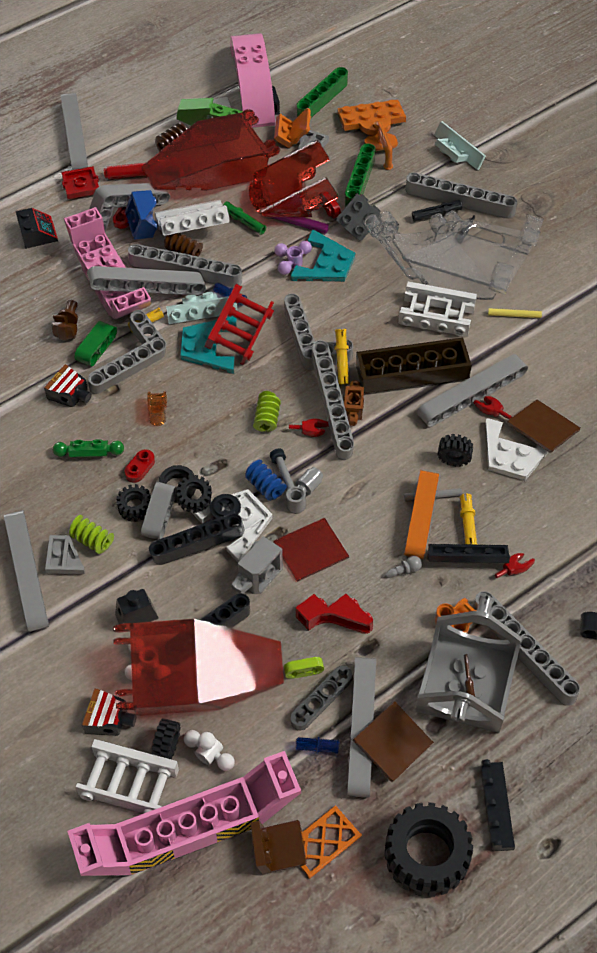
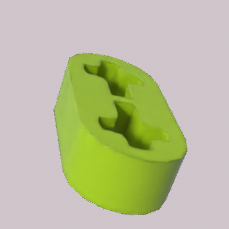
(303, 667)

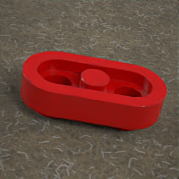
(332, 209)
(119, 219)
(140, 464)

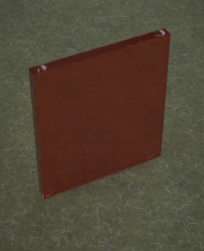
(311, 549)

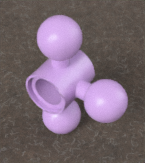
(294, 255)

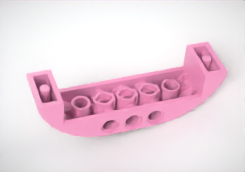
(254, 76)

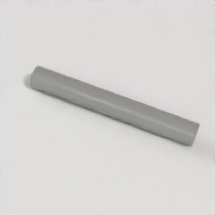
(439, 494)

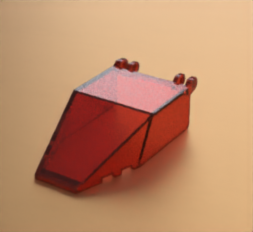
(211, 155)
(196, 666)

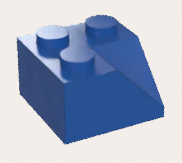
(140, 214)

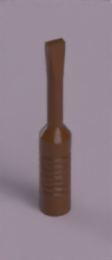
(469, 682)

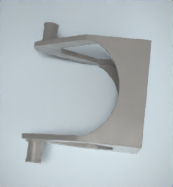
(490, 668)

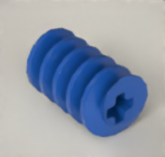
(264, 480)

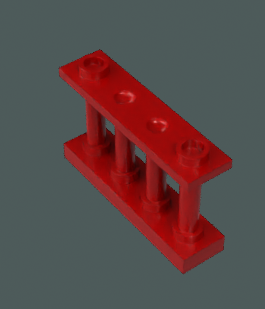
(222, 324)

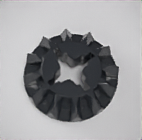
(224, 500)

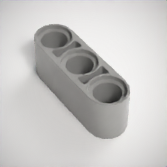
(158, 511)

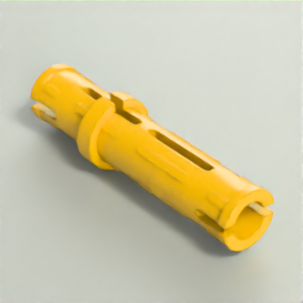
(342, 359)
(467, 514)

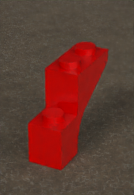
(343, 612)

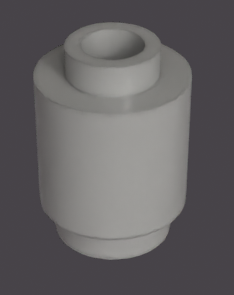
(310, 480)

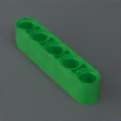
(324, 91)
(360, 172)

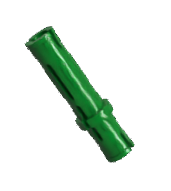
(238, 214)

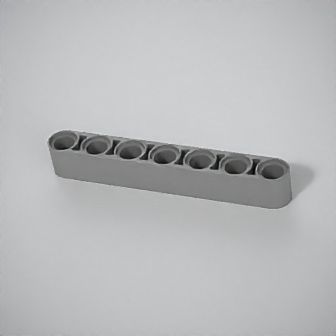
(74, 131)
(470, 197)
(159, 259)
(152, 280)
(472, 389)
(332, 406)
(26, 571)
(535, 652)
(362, 716)

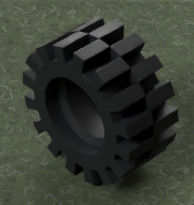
(455, 450)
(130, 494)
(193, 504)
(166, 738)

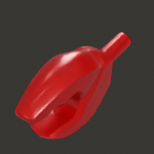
(494, 408)
(308, 427)
(514, 566)

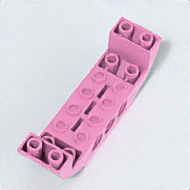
(95, 249)

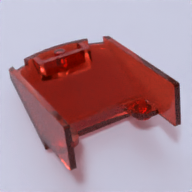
(281, 186)

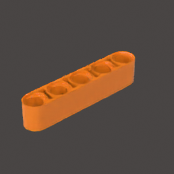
(421, 514)

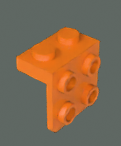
(290, 132)

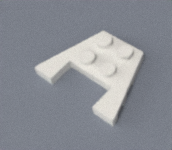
(508, 456)
(254, 518)

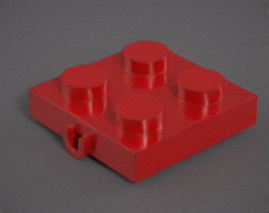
(80, 182)

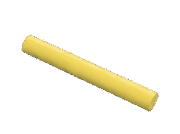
(514, 313)

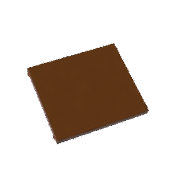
(543, 426)
(393, 741)

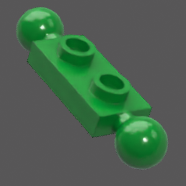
(88, 448)

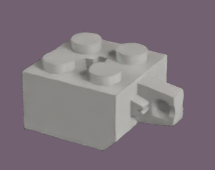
(258, 567)

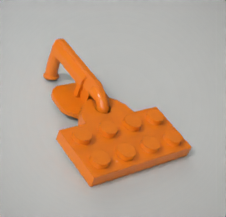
(375, 121)

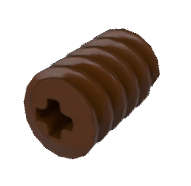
(169, 135)
(183, 244)

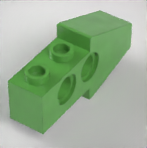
(200, 109)

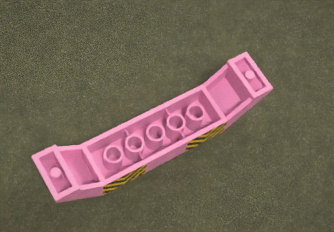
(186, 823)

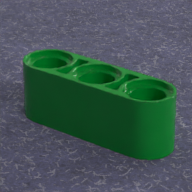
(95, 343)

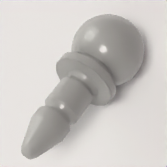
(412, 564)

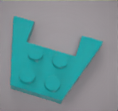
(331, 264)
(193, 349)

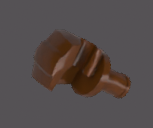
(66, 322)

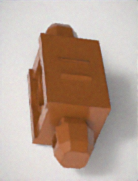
(354, 393)

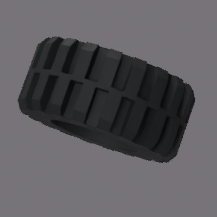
(438, 822)

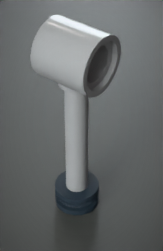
(295, 495)

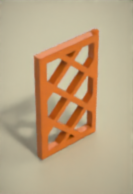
(342, 845)

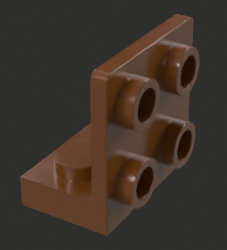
(278, 846)

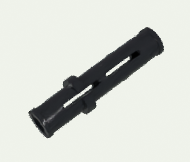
(443, 209)

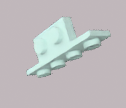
(457, 147)
(196, 308)

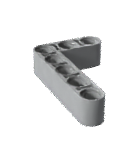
(111, 196)
(302, 333)
(132, 357)

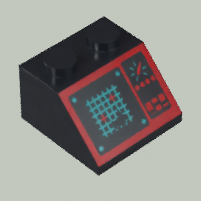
(36, 227)

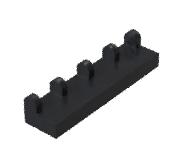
(468, 553)
(497, 806)

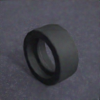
(177, 471)

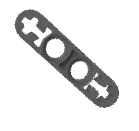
(323, 699)

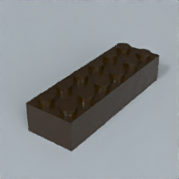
(413, 365)

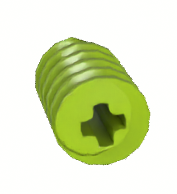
(267, 412)
(90, 534)

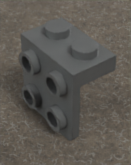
(354, 214)

